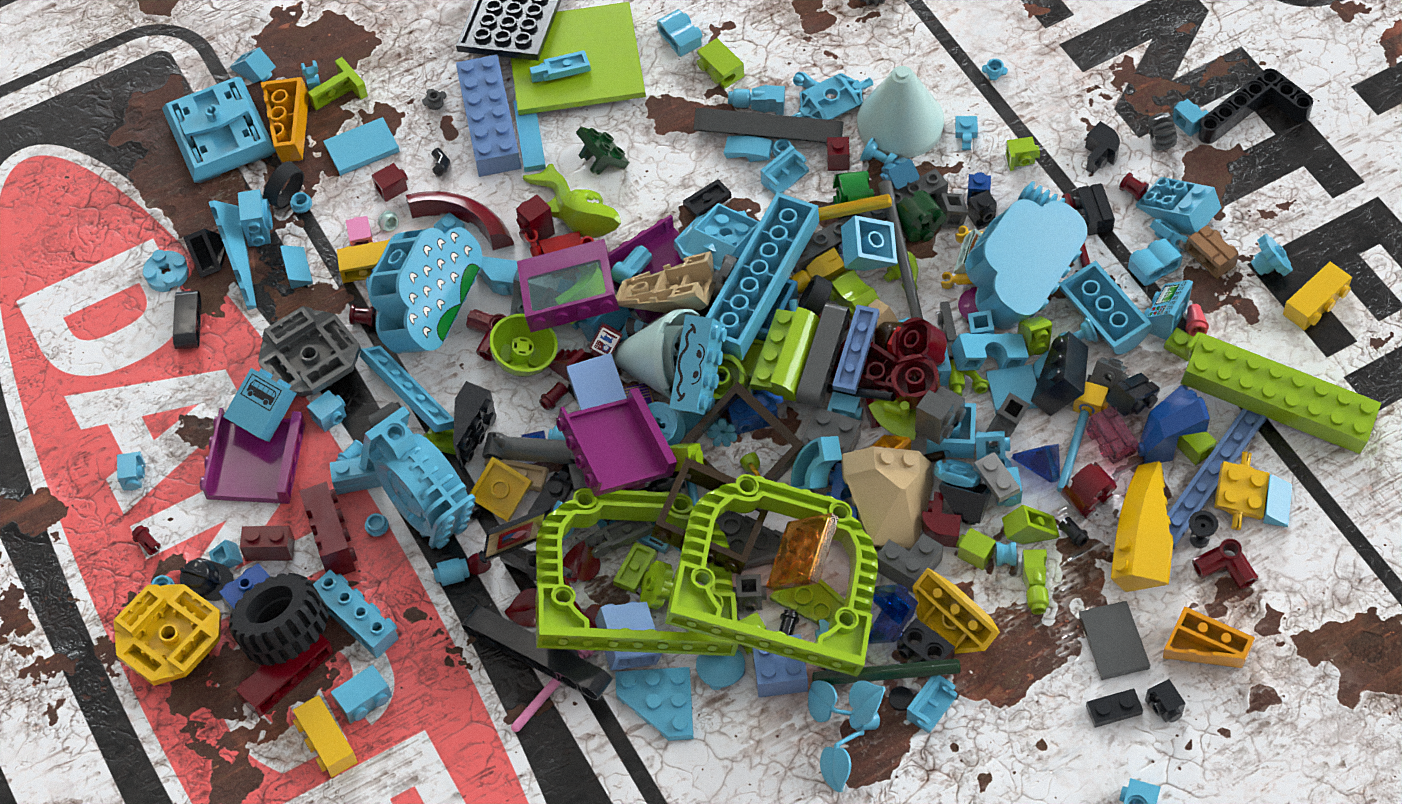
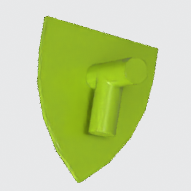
(895, 417)

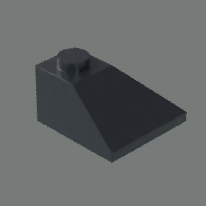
(967, 501)

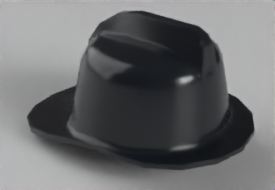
(205, 577)

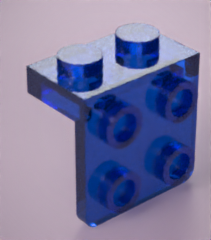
(896, 611)

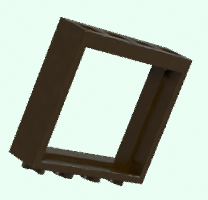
(724, 403)
(673, 535)

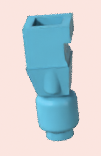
(762, 98)

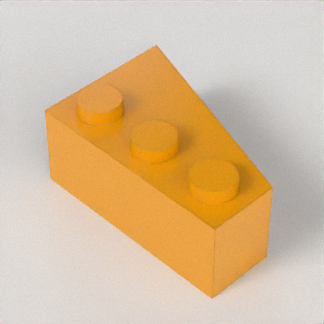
(1207, 641)

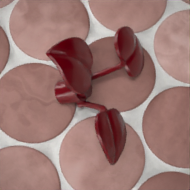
(584, 568)

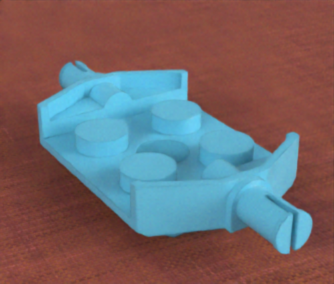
(848, 92)

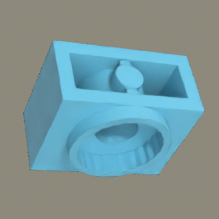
(255, 217)

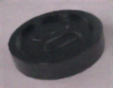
(900, 698)

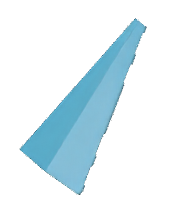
(234, 240)

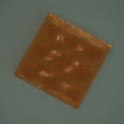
(802, 552)

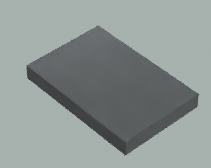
(1114, 640)

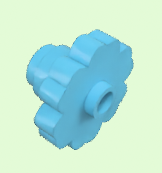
(1271, 257)

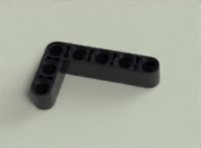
(1264, 87)

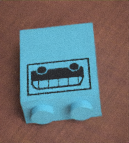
(260, 404)

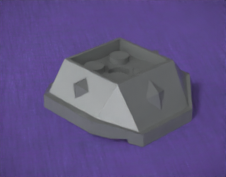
(304, 335)

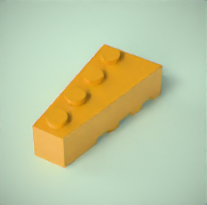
(287, 114)

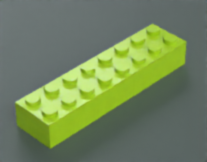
(1281, 393)

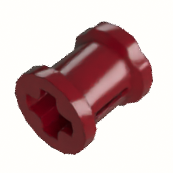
(1133, 186)
(362, 315)

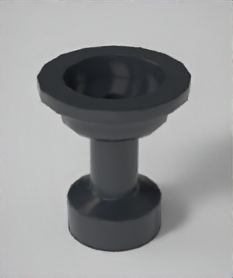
(1202, 525)

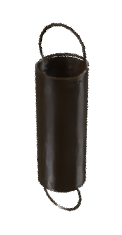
(936, 456)

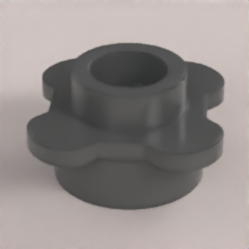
(434, 99)

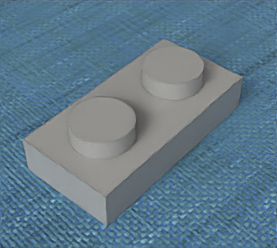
(996, 477)

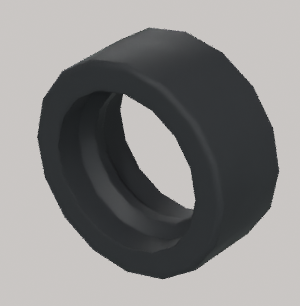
(816, 294)

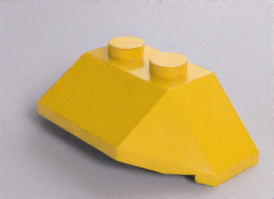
(953, 614)

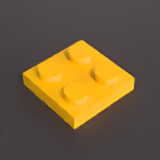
(501, 489)

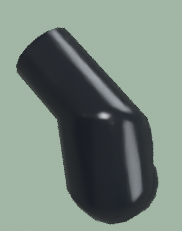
(442, 162)

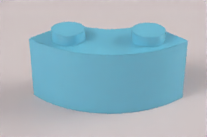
(814, 463)

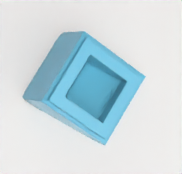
(227, 554)

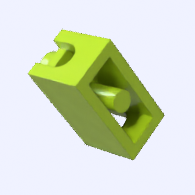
(720, 63)

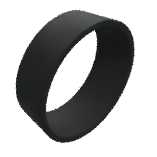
(278, 180)

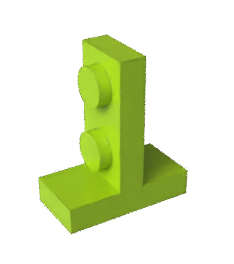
(337, 86)

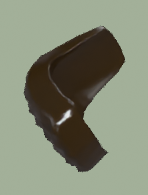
(885, 332)

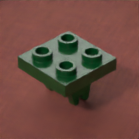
(603, 149)

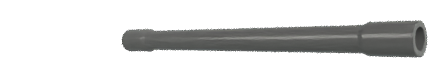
(902, 256)

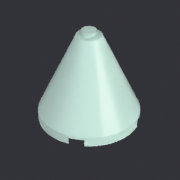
(901, 115)
(654, 351)

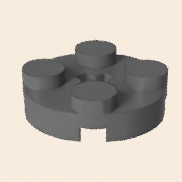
(720, 277)

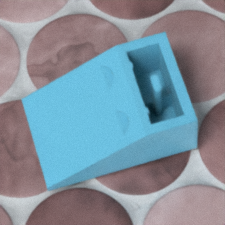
(1181, 204)

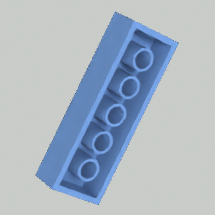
(488, 115)

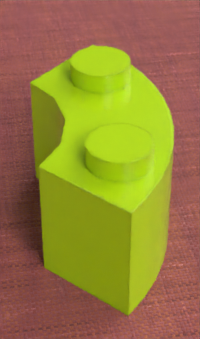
(851, 291)

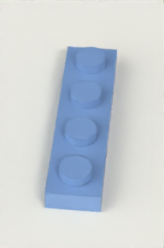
(856, 349)

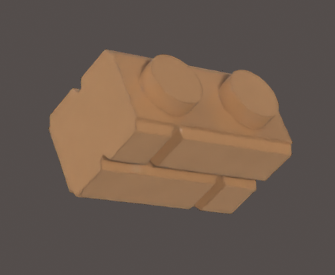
(1212, 251)

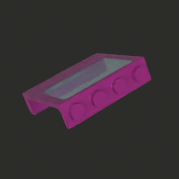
(567, 285)

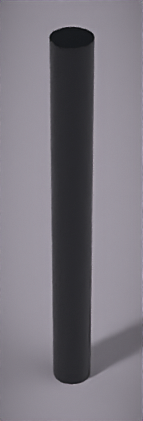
(867, 393)

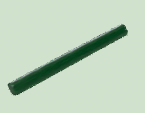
(892, 671)

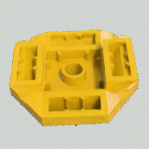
(153, 617)

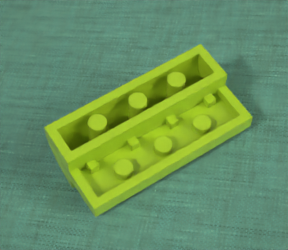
(785, 352)

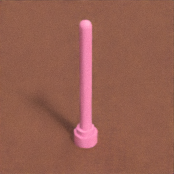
(542, 697)

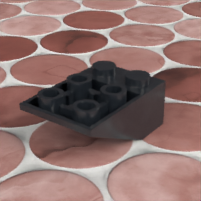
(472, 417)

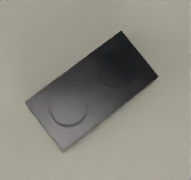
(707, 198)
(1114, 707)

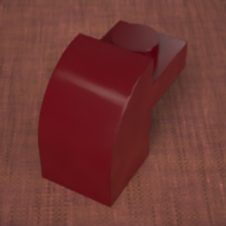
(940, 526)

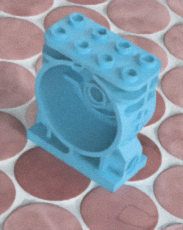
(417, 479)

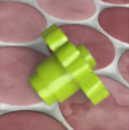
(657, 584)

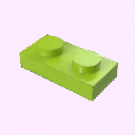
(634, 567)

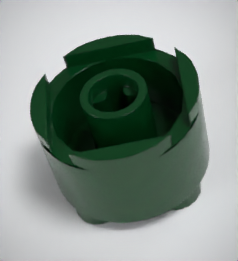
(920, 216)

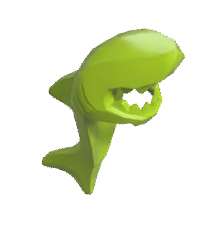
(572, 206)

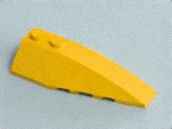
(1143, 533)

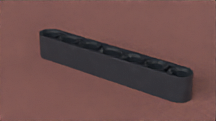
(522, 646)

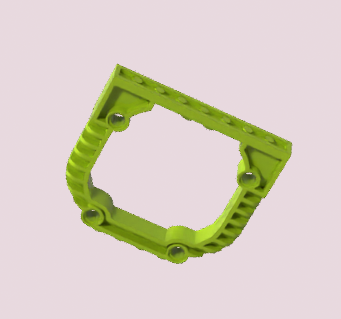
(697, 610)
(565, 627)

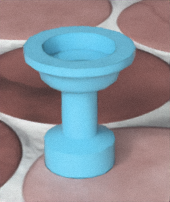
(870, 151)
(1086, 331)

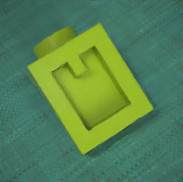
(1181, 343)
(442, 440)

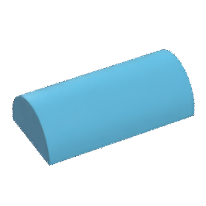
(1107, 308)

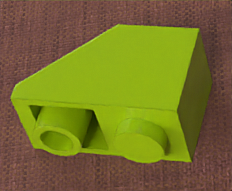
(1036, 334)

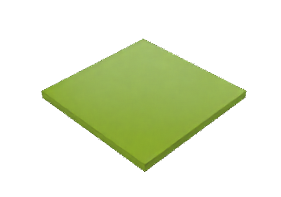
(611, 49)

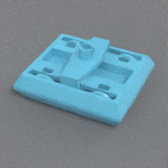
(218, 129)

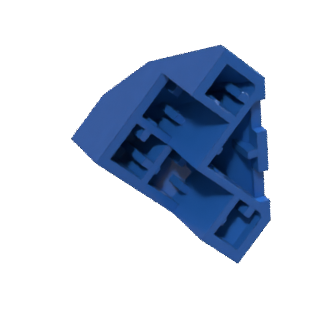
(1175, 416)

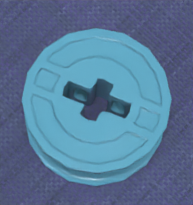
(673, 421)

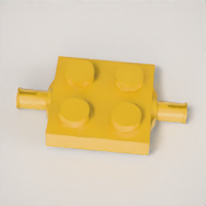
(1241, 490)

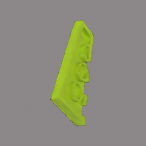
(811, 601)

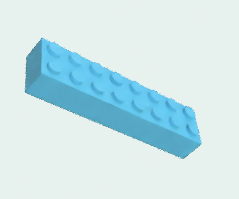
(763, 271)

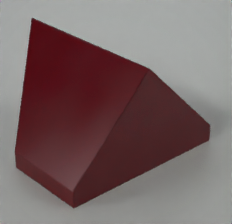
(567, 358)

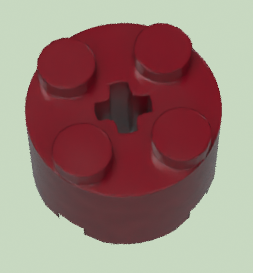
(920, 338)
(913, 379)
(1089, 489)

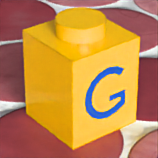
(1092, 400)

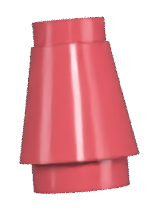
(1196, 320)

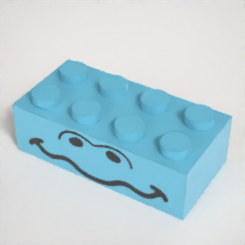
(698, 365)

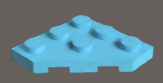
(659, 699)

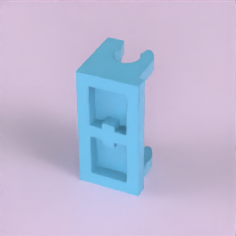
(784, 171)
(931, 703)

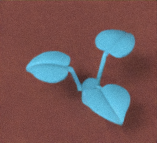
(865, 701)

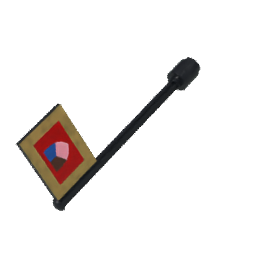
(524, 530)

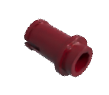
(553, 396)
(145, 539)

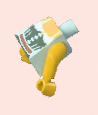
(968, 240)

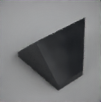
(206, 251)

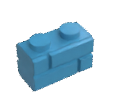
(900, 172)

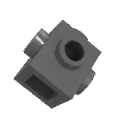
(1105, 368)
(749, 592)

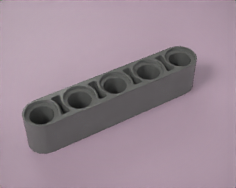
(823, 355)

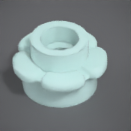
(388, 221)

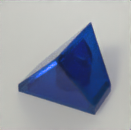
(1042, 461)

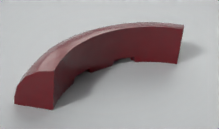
(465, 209)

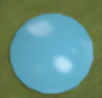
(720, 670)

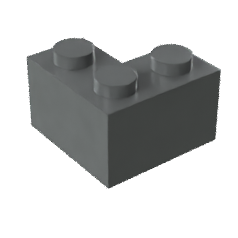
(938, 414)
(907, 566)

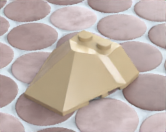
(674, 288)
(889, 492)

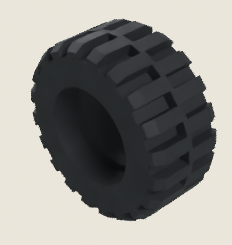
(278, 619)

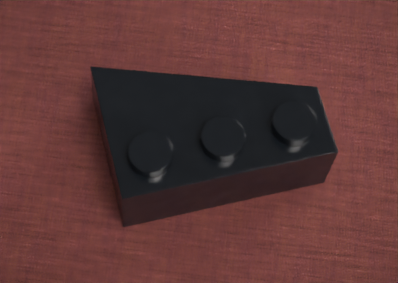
(1062, 374)

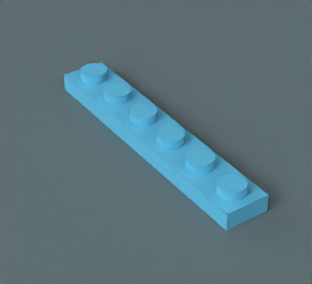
(407, 389)

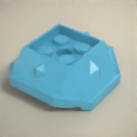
(717, 231)

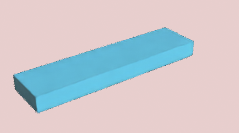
(530, 141)

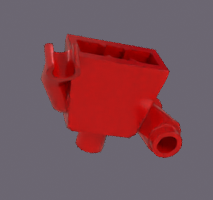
(555, 243)

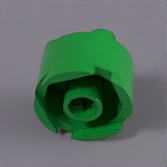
(851, 187)

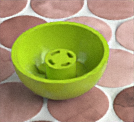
(518, 349)

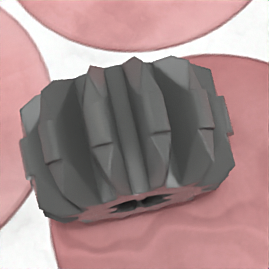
(1162, 131)

